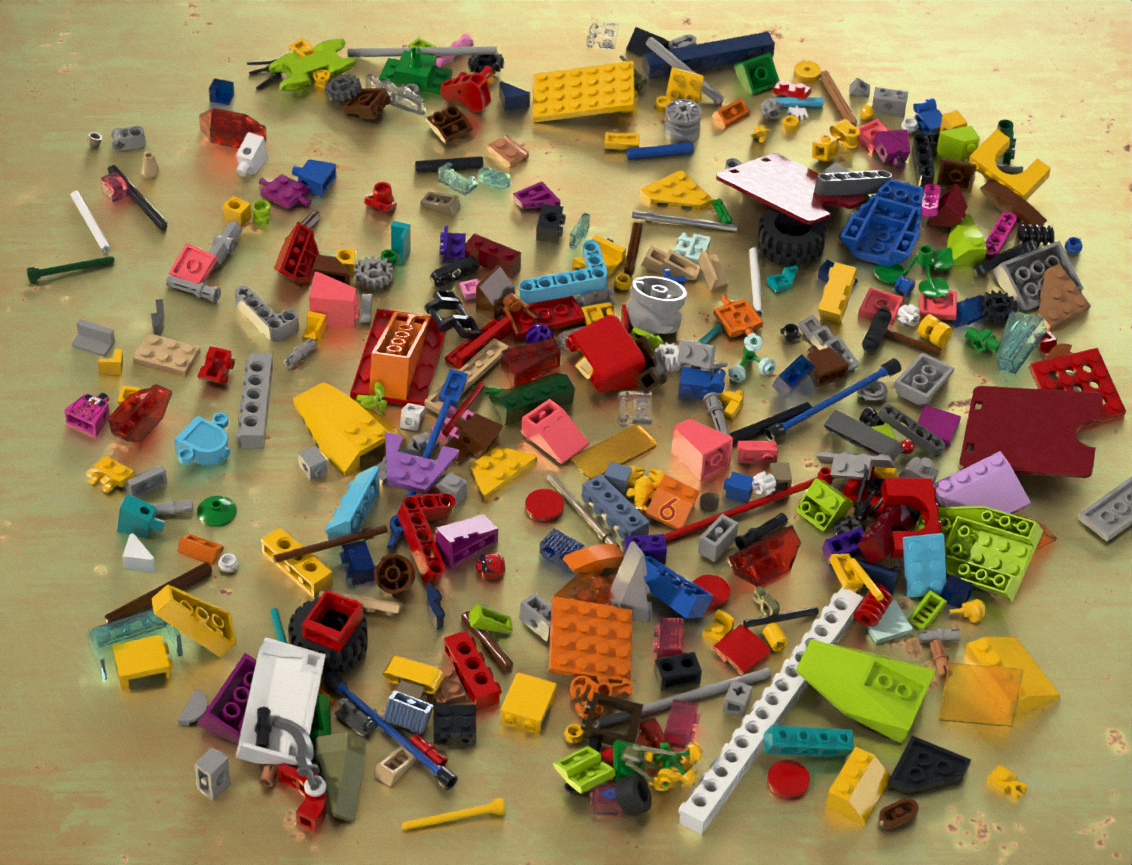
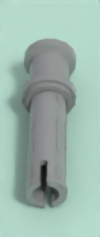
(201, 289)
(716, 411)

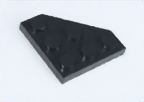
(927, 766)

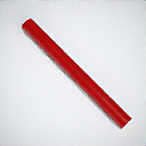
(465, 406)

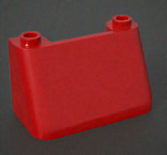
(610, 353)

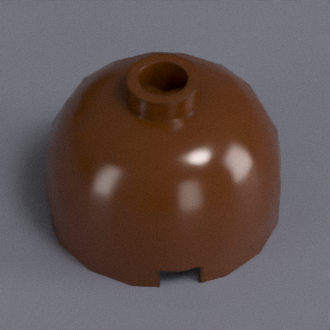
(394, 574)

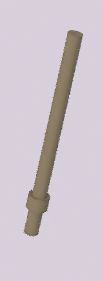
(604, 535)

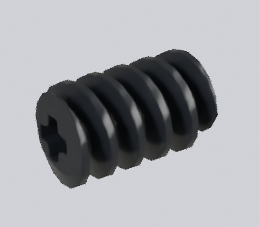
(1039, 235)

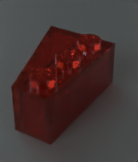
(530, 360)

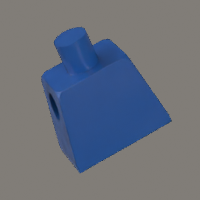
(316, 175)

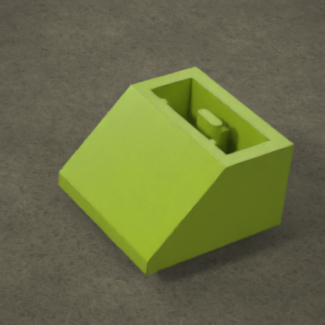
(823, 505)

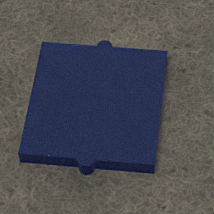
(969, 311)

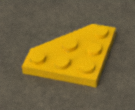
(677, 191)

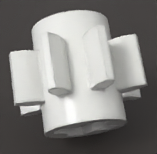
(908, 315)
(764, 483)

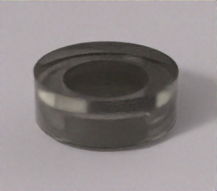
(709, 502)

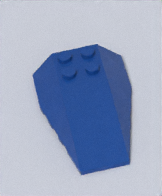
(886, 225)

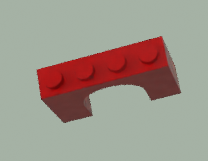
(915, 493)

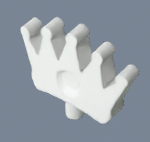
(797, 112)

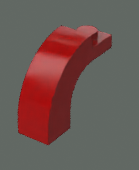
(313, 809)

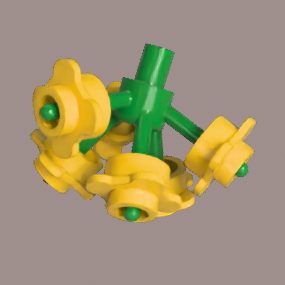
(666, 776)

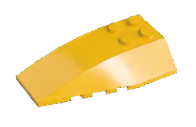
(341, 425)

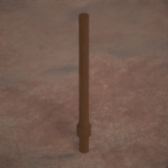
(366, 534)

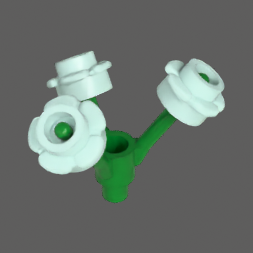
(753, 343)

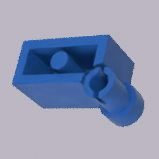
(928, 116)
(698, 383)

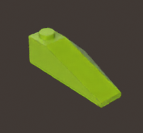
(966, 243)

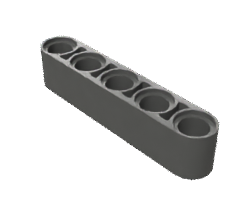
(850, 182)
(862, 435)

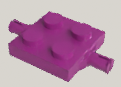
(285, 191)

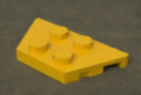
(499, 468)

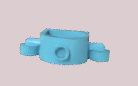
(203, 441)

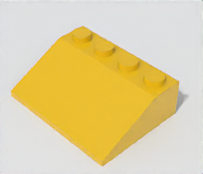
(1010, 653)

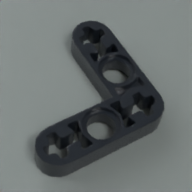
(1004, 256)

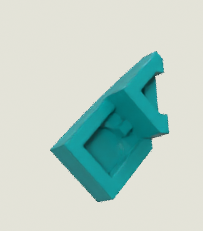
(782, 281)

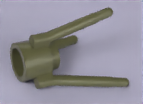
(640, 81)
(632, 756)

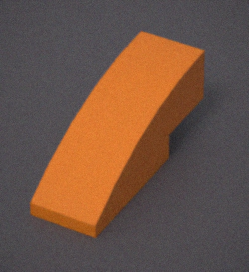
(595, 558)

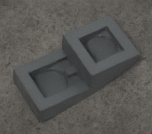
(158, 318)

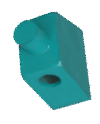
(138, 518)

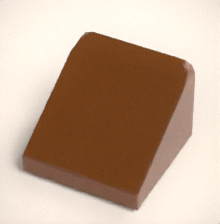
(463, 451)

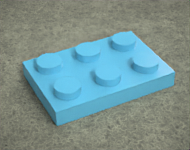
(924, 564)

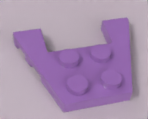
(411, 471)

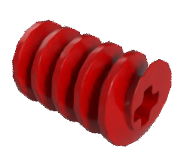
(872, 610)

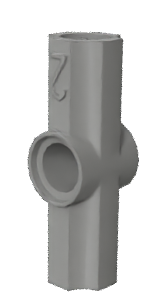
(225, 242)

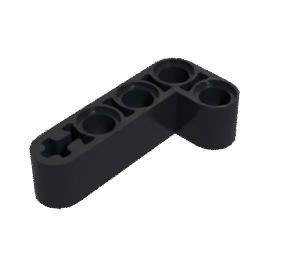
(923, 150)

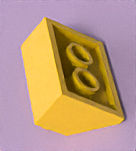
(858, 786)

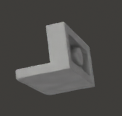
(93, 338)
(146, 481)

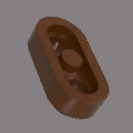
(897, 813)

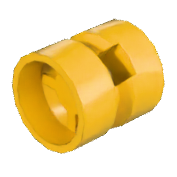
(934, 330)

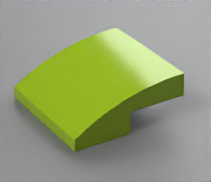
(584, 769)

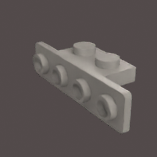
(853, 466)

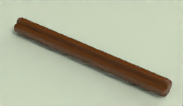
(146, 599)

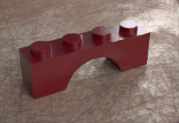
(876, 541)

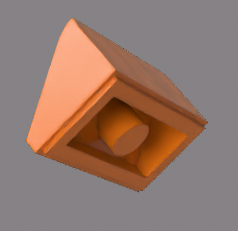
(731, 112)
(199, 548)

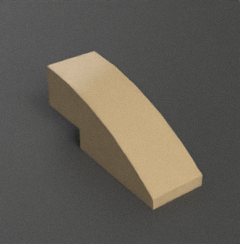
(679, 266)

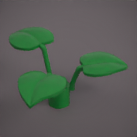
(926, 257)

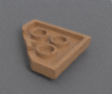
(1060, 298)

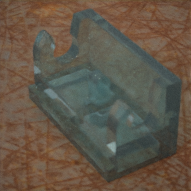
(455, 181)

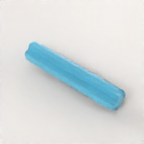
(808, 102)

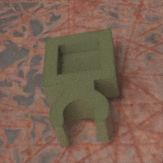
(768, 604)

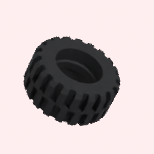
(790, 249)
(334, 661)

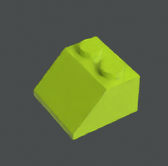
(957, 144)

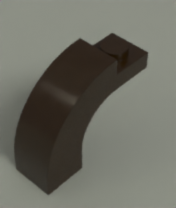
(654, 370)

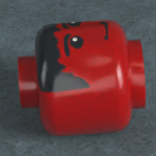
(490, 566)

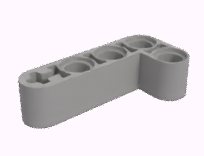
(271, 325)

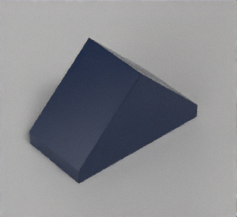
(513, 97)

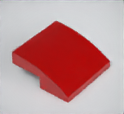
(741, 649)

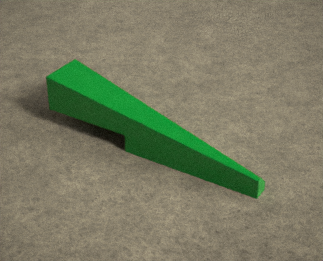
(320, 724)

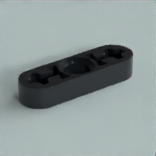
(444, 274)

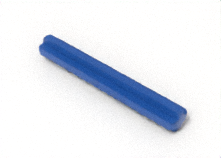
(661, 150)

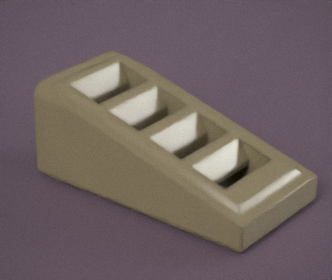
(442, 203)

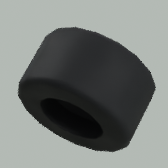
(633, 795)

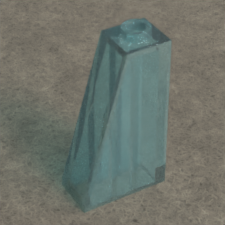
(1019, 340)

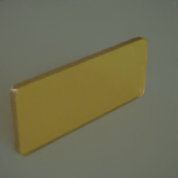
(617, 449)

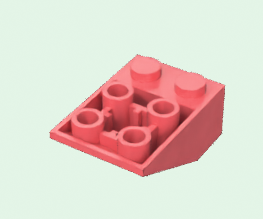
(553, 431)

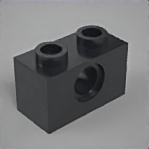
(550, 223)

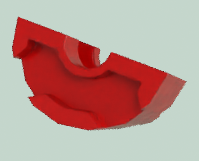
(217, 366)

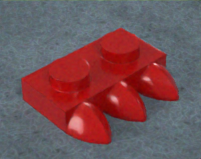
(792, 90)

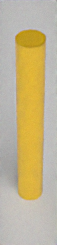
(866, 579)

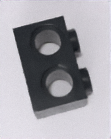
(677, 671)

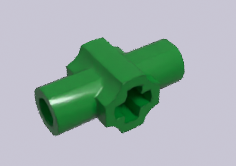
(982, 340)

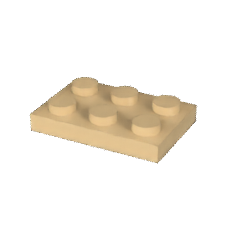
(166, 354)

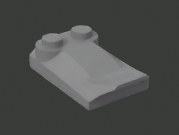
(922, 379)

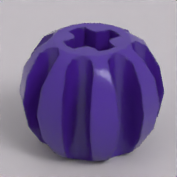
(538, 333)

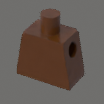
(828, 366)
(478, 433)

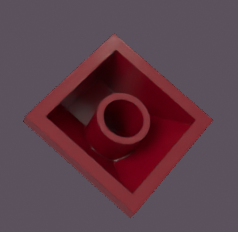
(950, 209)

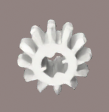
(669, 355)

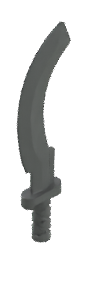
(305, 750)

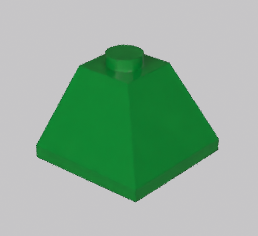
(757, 73)

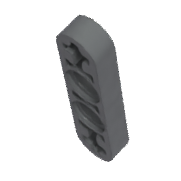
(929, 441)

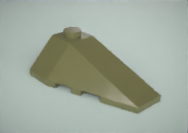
(342, 768)

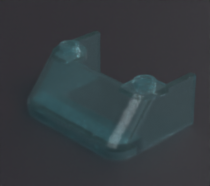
(125, 629)

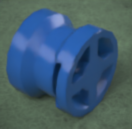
(904, 285)

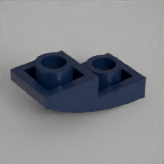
(434, 607)

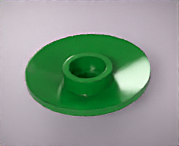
(216, 511)

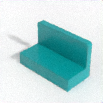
(401, 239)

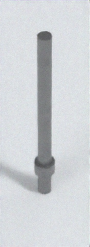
(650, 217)

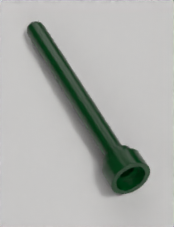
(36, 273)

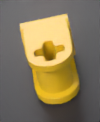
(845, 133)

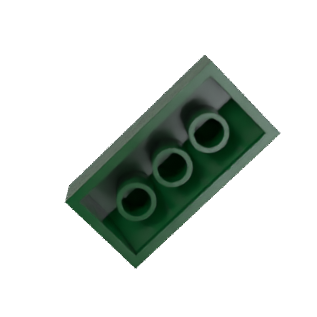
(522, 399)

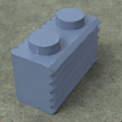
(408, 712)

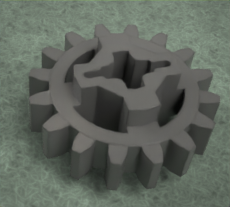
(343, 88)

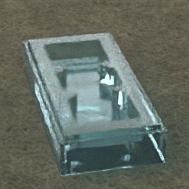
(580, 231)

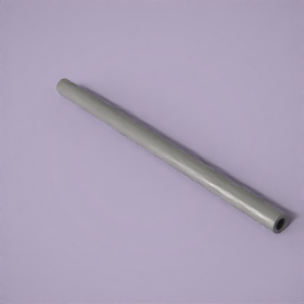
(434, 51)
(686, 696)

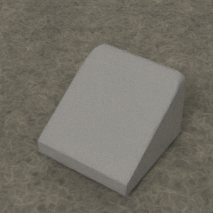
(859, 88)

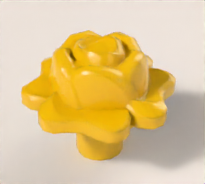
(760, 133)

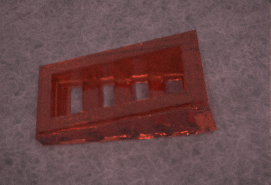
(652, 733)

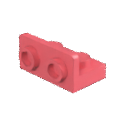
(757, 452)

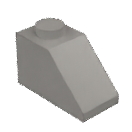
(452, 485)

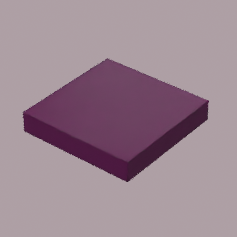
(939, 422)

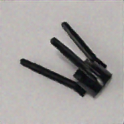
(275, 75)
(863, 509)

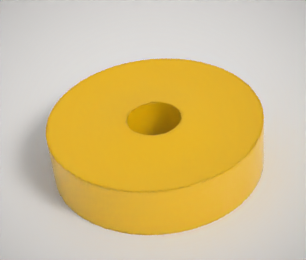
(807, 71)

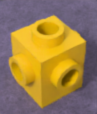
(825, 148)

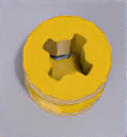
(321, 77)

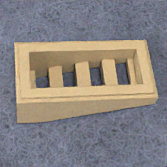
(394, 766)

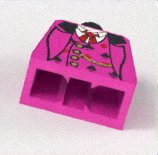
(88, 413)

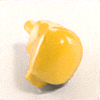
(972, 609)

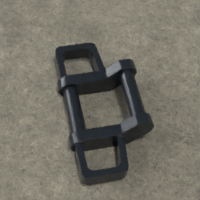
(448, 300)

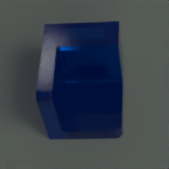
(221, 91)
(957, 591)

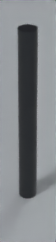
(780, 617)

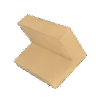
(712, 271)

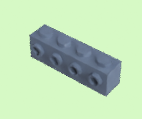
(614, 508)

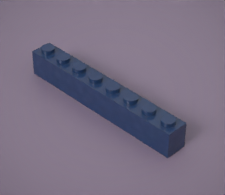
(711, 54)

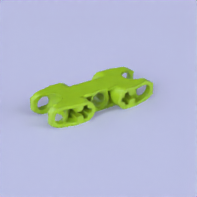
(301, 69)

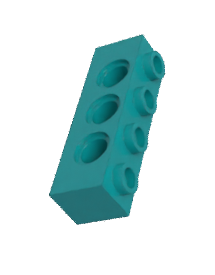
(808, 741)

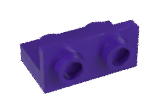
(453, 246)

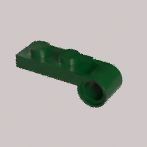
(1006, 127)

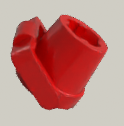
(382, 197)

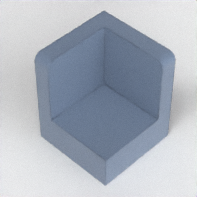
(618, 476)

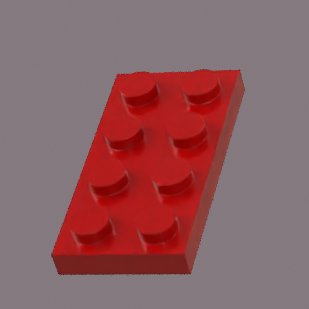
(551, 313)

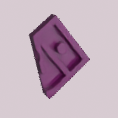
(536, 196)

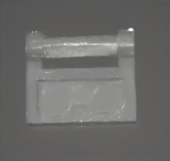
(641, 408)

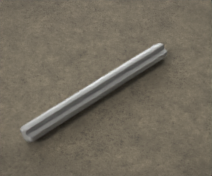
(676, 63)

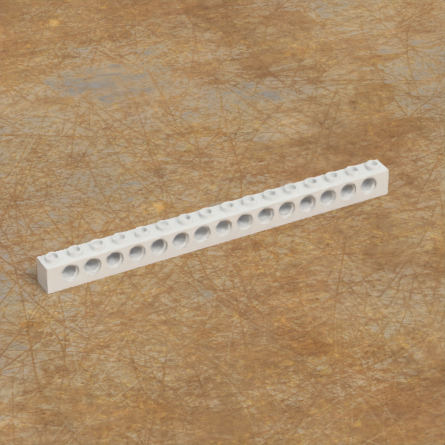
(770, 710)

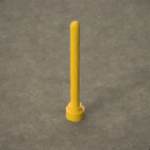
(495, 807)

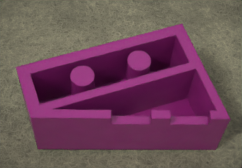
(465, 539)

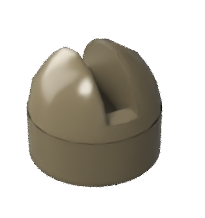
(94, 139)

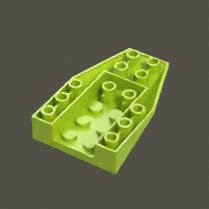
(987, 547)
(867, 685)

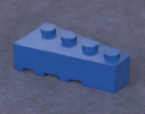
(676, 590)

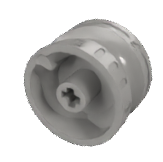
(656, 304)

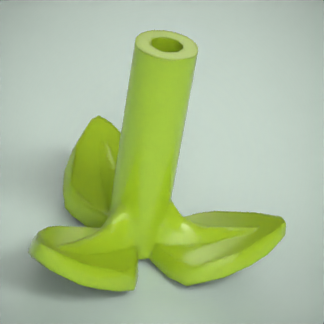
(371, 401)

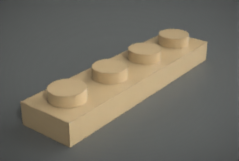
(371, 604)

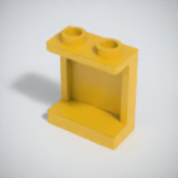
(613, 256)
(141, 659)
(527, 702)

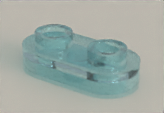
(494, 178)

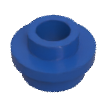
(1073, 245)

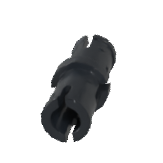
(263, 727)

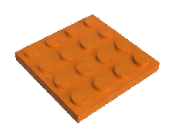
(590, 640)

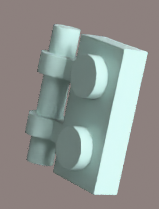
(696, 245)

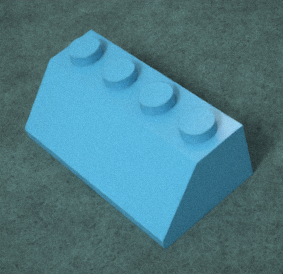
(355, 504)

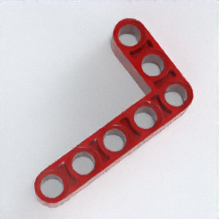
(413, 517)

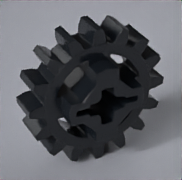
(478, 62)
(998, 306)

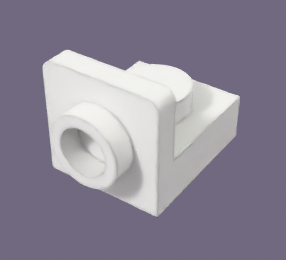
(411, 416)

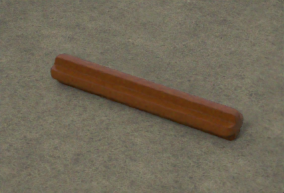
(633, 248)
(489, 644)

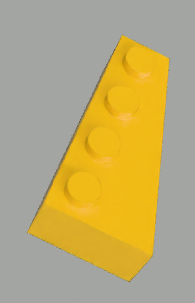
(196, 618)

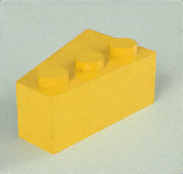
(837, 292)

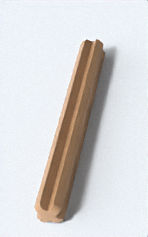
(837, 97)

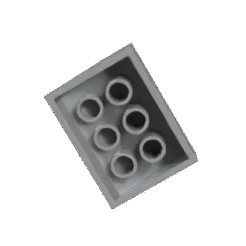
(1024, 274)

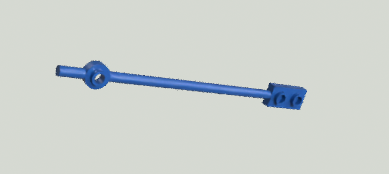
(450, 396)

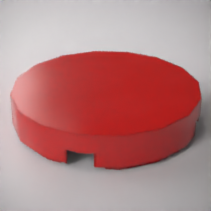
(544, 505)
(715, 586)
(788, 779)

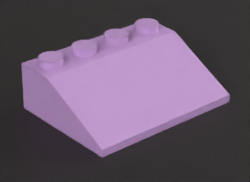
(983, 484)

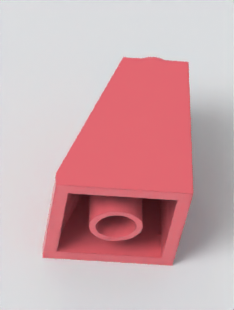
(334, 300)
(701, 448)

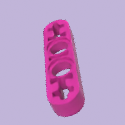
(931, 200)
(1000, 236)

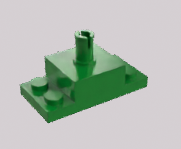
(416, 69)

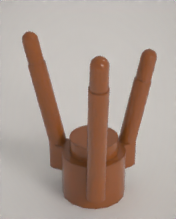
(514, 304)

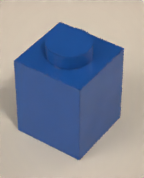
(738, 487)

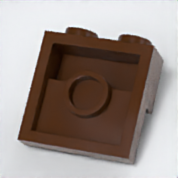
(368, 103)

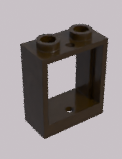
(606, 736)

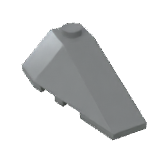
(630, 587)

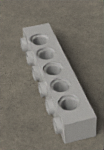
(256, 400)

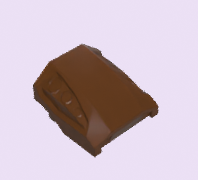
(449, 124)

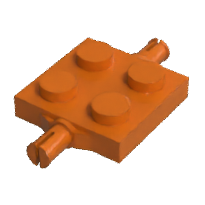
(737, 317)

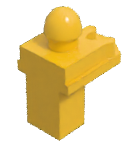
(733, 401)

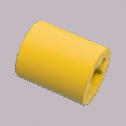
(775, 637)

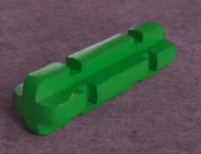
(722, 211)

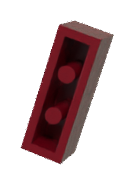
(491, 254)

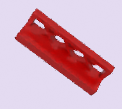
(469, 348)

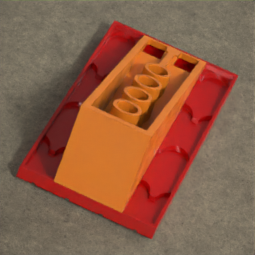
(400, 355)

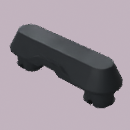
(877, 330)

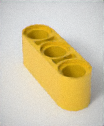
(413, 672)

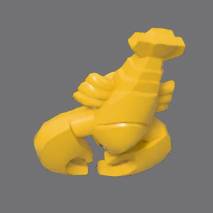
(642, 486)

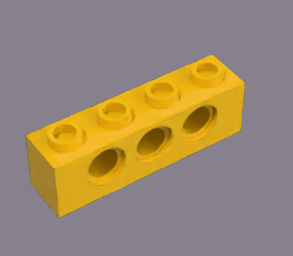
(305, 569)

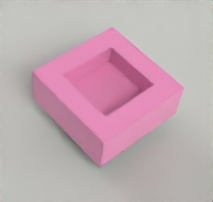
(468, 288)

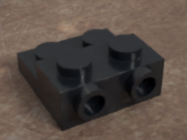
(454, 724)

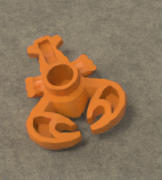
(583, 682)

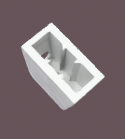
(251, 155)

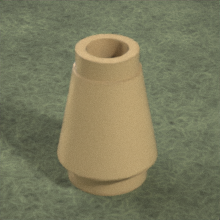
(149, 165)

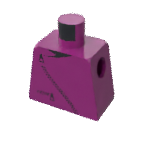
(892, 146)

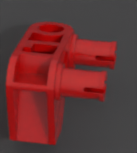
(469, 90)

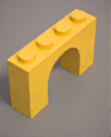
(1022, 184)

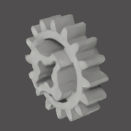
(373, 272)

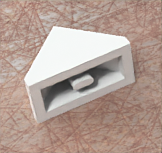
(137, 557)

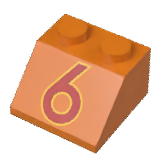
(672, 502)

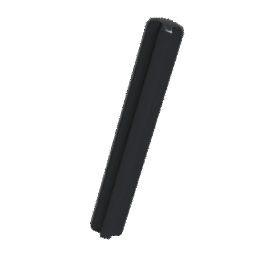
(466, 162)

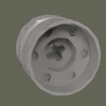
(682, 121)

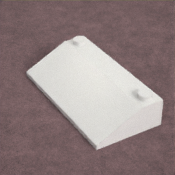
(288, 684)

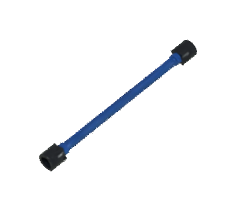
(779, 430)
(444, 776)

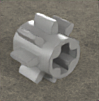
(771, 108)

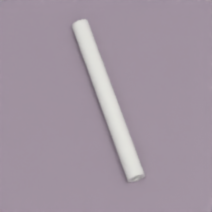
(94, 228)
(755, 279)

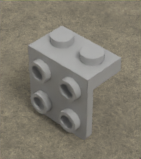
(699, 354)

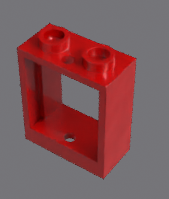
(327, 636)

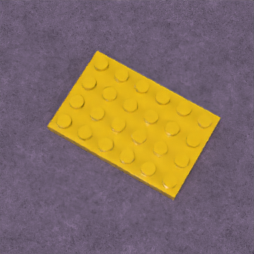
(583, 91)

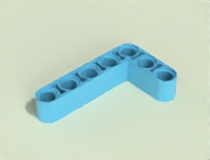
(568, 283)

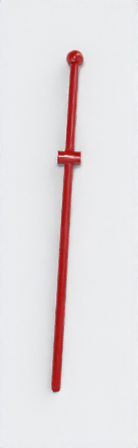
(824, 474)

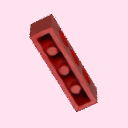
(471, 670)

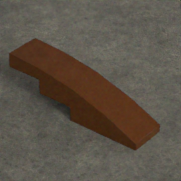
(1009, 201)

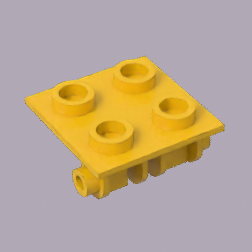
(684, 85)

